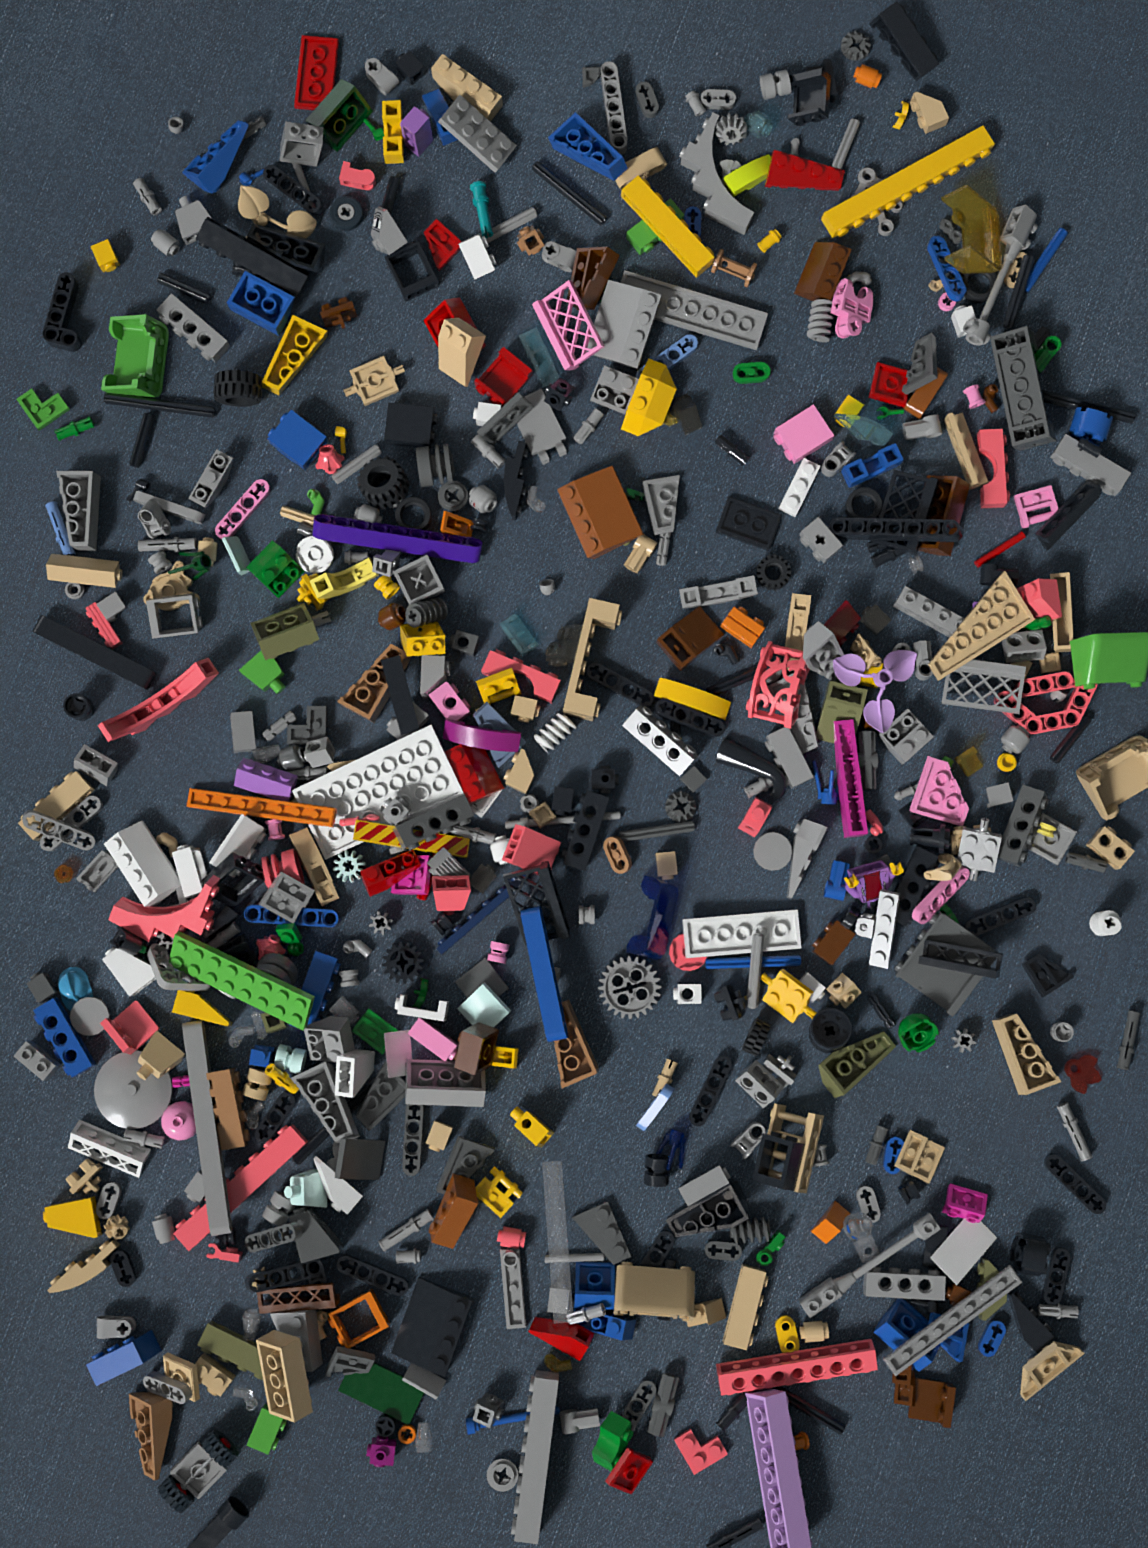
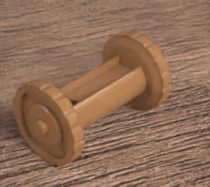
(734, 268)

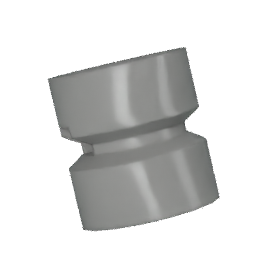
(775, 84)
(278, 1210)

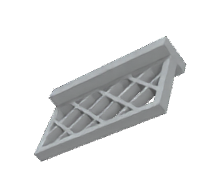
(991, 670)

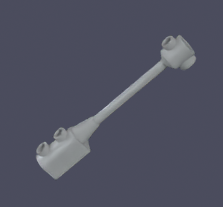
(1015, 238)
(833, 1289)

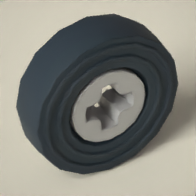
(349, 204)

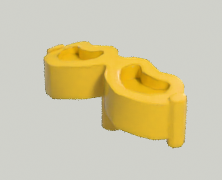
(902, 116)

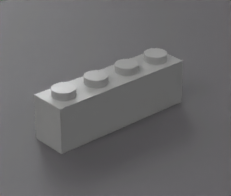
(1096, 470)

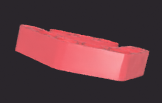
(1060, 717)

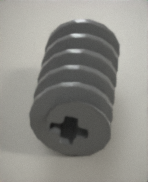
(426, 612)
(751, 1230)

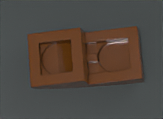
(905, 1387)

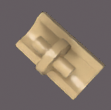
(78, 1183)

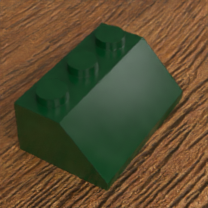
(340, 114)

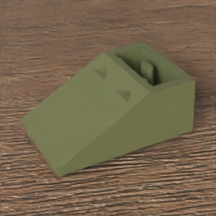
(839, 704)

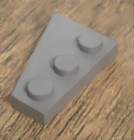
(661, 502)

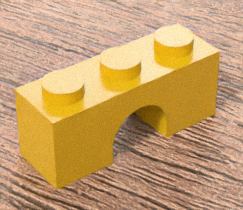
(393, 139)

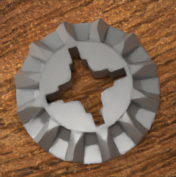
(505, 1483)

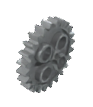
(624, 970)

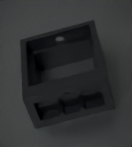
(420, 287)
(247, 885)
(791, 1165)

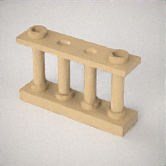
(813, 1126)

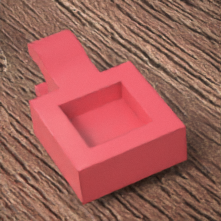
(228, 1254)

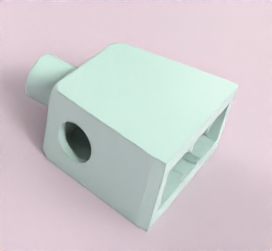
(306, 1189)

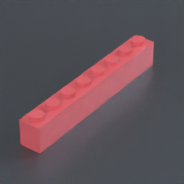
(245, 1182)

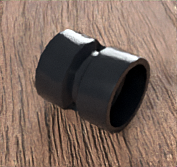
(78, 707)
(656, 1172)

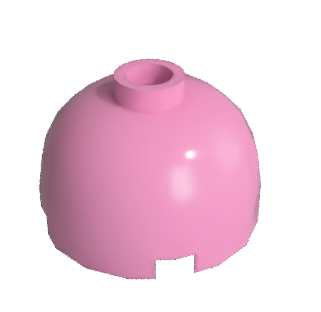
(179, 1121)

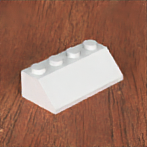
(143, 864)

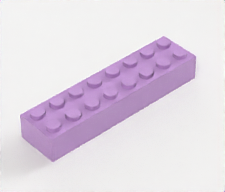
(778, 1469)

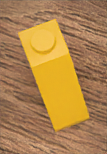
(74, 1217)

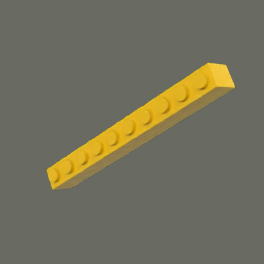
(907, 182)

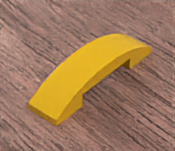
(692, 698)

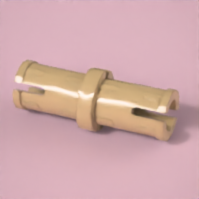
(665, 1076)

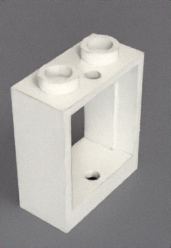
(190, 869)

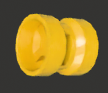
(386, 586)

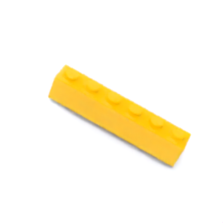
(667, 226)

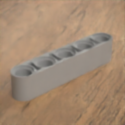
(613, 100)

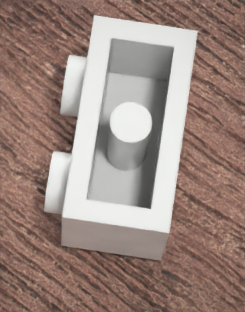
(477, 255)

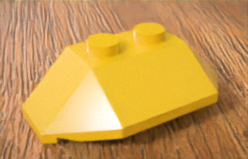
(650, 399)

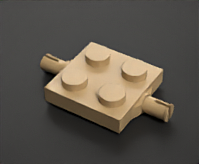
(374, 381)

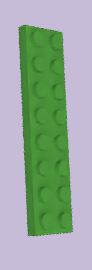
(241, 980)

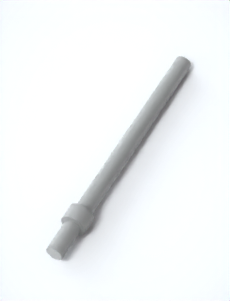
(559, 820)

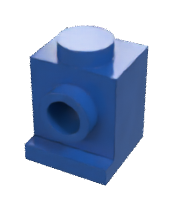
(261, 1055)

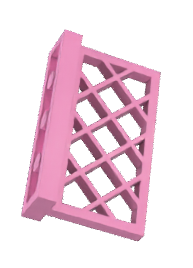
(554, 330)

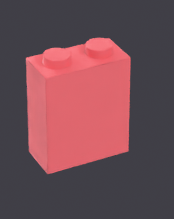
(530, 848)

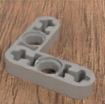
(169, 978)

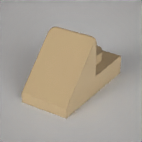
(708, 1312)

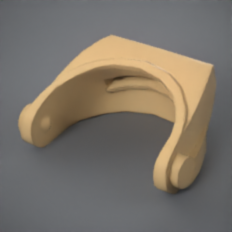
(946, 871)

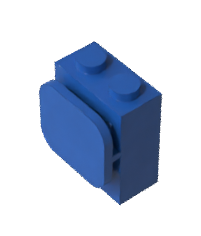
(297, 439)

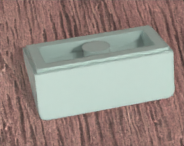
(237, 554)

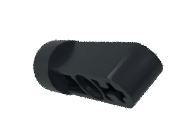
(229, 1516)

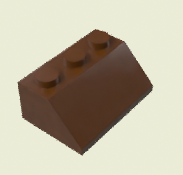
(822, 271)

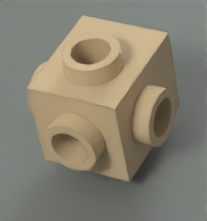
(843, 991)

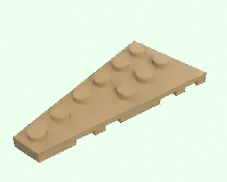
(988, 623)

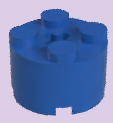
(1090, 424)

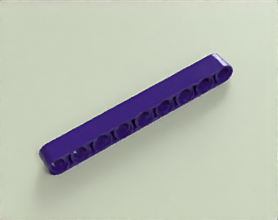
(397, 538)

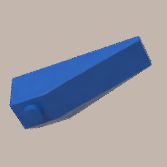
(213, 166)

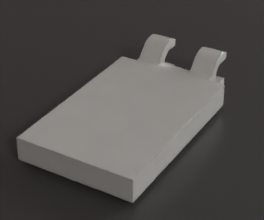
(541, 428)

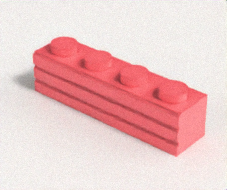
(104, 626)

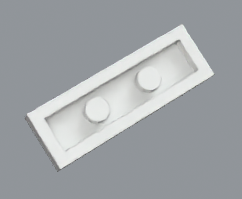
(799, 487)

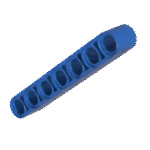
(544, 974)

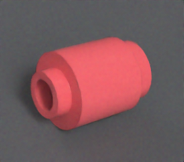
(511, 1237)

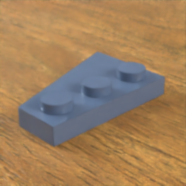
(489, 718)

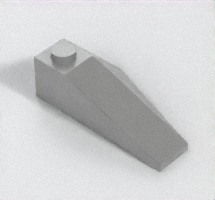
(820, 650)
(805, 843)

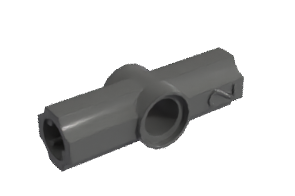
(867, 759)
(663, 1404)

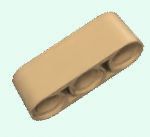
(642, 165)

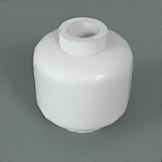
(498, 848)

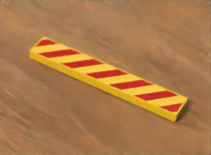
(385, 835)

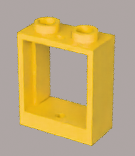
(424, 642)

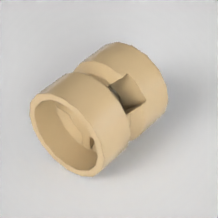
(257, 1076)

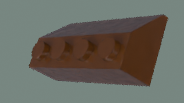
(946, 506)

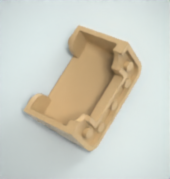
(1116, 775)
(654, 1291)

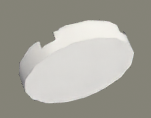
(314, 554)

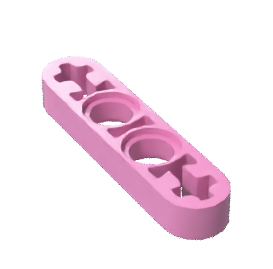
(239, 507)
(925, 909)

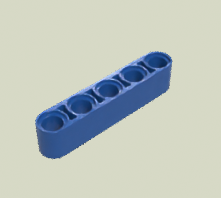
(301, 920)

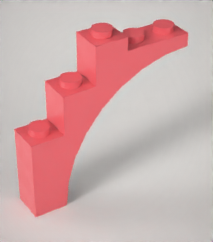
(162, 703)
(152, 920)

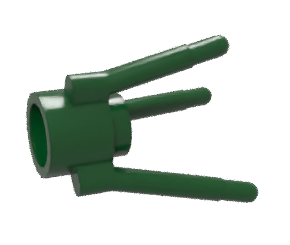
(200, 563)

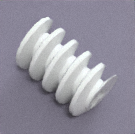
(554, 732)
(1105, 923)

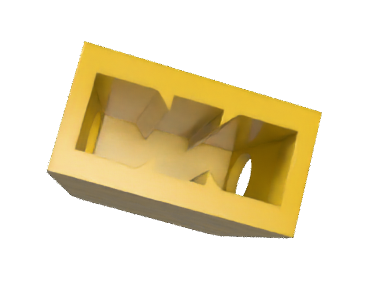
(537, 1133)

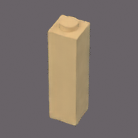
(83, 570)

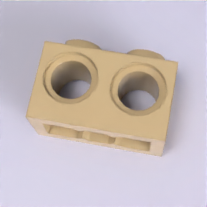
(1107, 851)

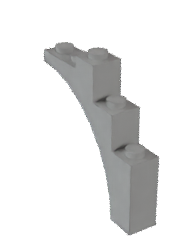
(719, 204)

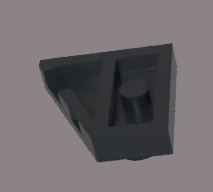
(1045, 974)

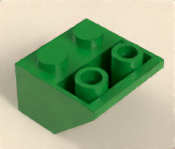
(275, 569)

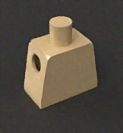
(158, 1057)

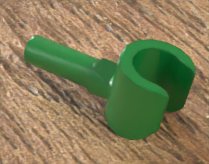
(378, 134)
(886, 412)

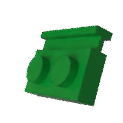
(372, 1029)

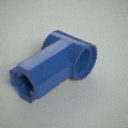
(835, 885)

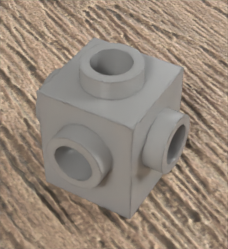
(399, 803)

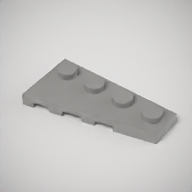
(804, 727)

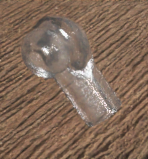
(248, 1396)

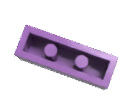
(416, 131)
(265, 780)

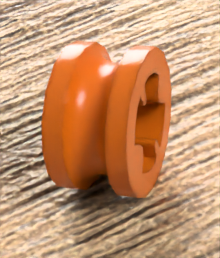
(411, 1438)

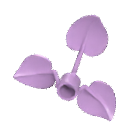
(898, 666)

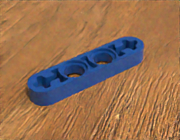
(942, 269)

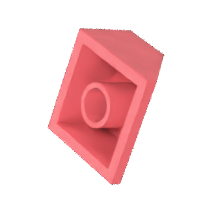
(1042, 598)

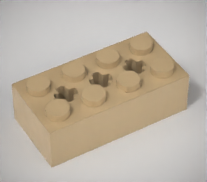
(284, 1375)

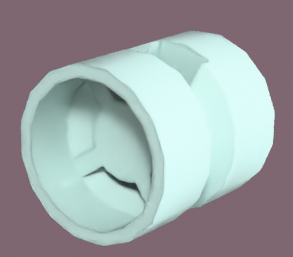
(290, 1059)

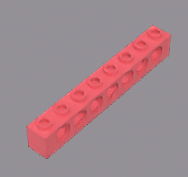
(786, 1363)

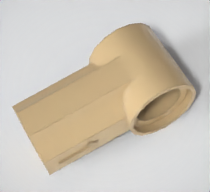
(642, 550)

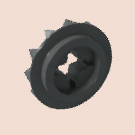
(852, 52)
(453, 505)
(677, 815)

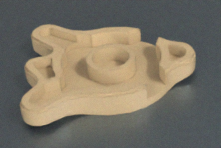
(170, 585)

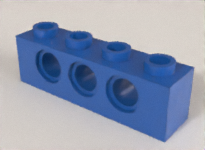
(74, 1042)

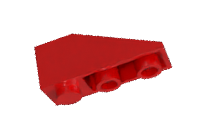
(389, 872)
(568, 1338)

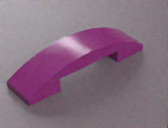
(481, 737)

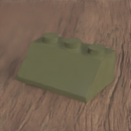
(284, 631)

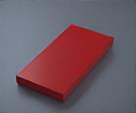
(315, 70)

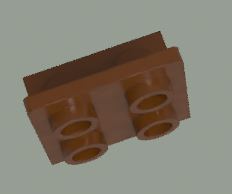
(933, 1402)

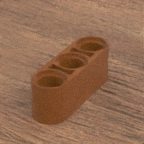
(923, 396)

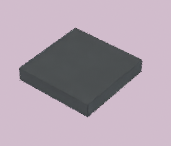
(478, 975)

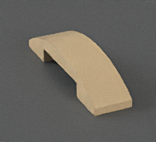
(797, 621)

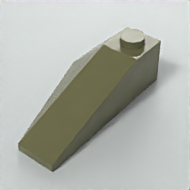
(850, 1064)

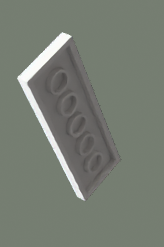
(734, 933)

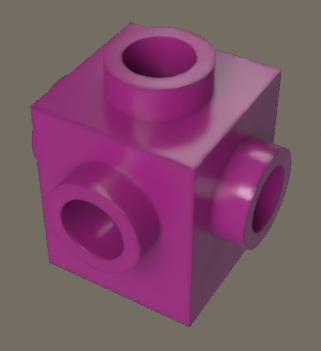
(381, 1451)

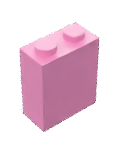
(803, 434)
(434, 1039)

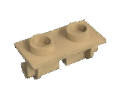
(864, 650)

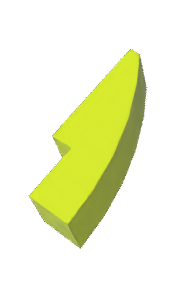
(747, 175)

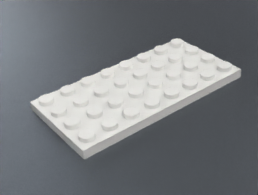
(406, 769)

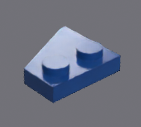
(954, 1344)

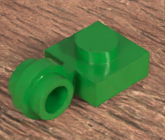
(290, 934)
(775, 1243)

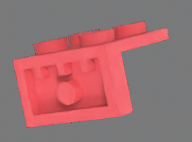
(131, 1028)

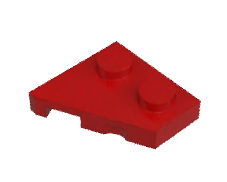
(442, 243)

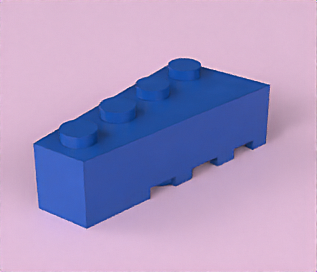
(583, 144)

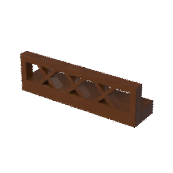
(298, 1303)

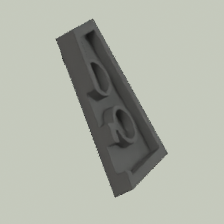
(924, 364)
(463, 1160)
(604, 1232)

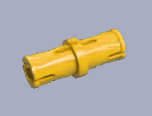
(281, 1078)

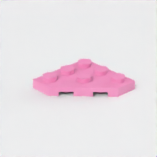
(939, 794)

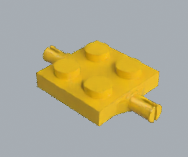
(788, 995)

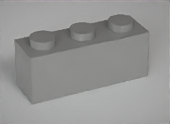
(788, 757)

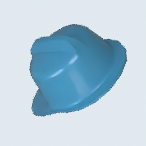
(73, 986)

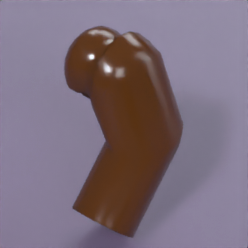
(989, 395)

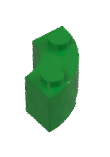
(612, 1441)

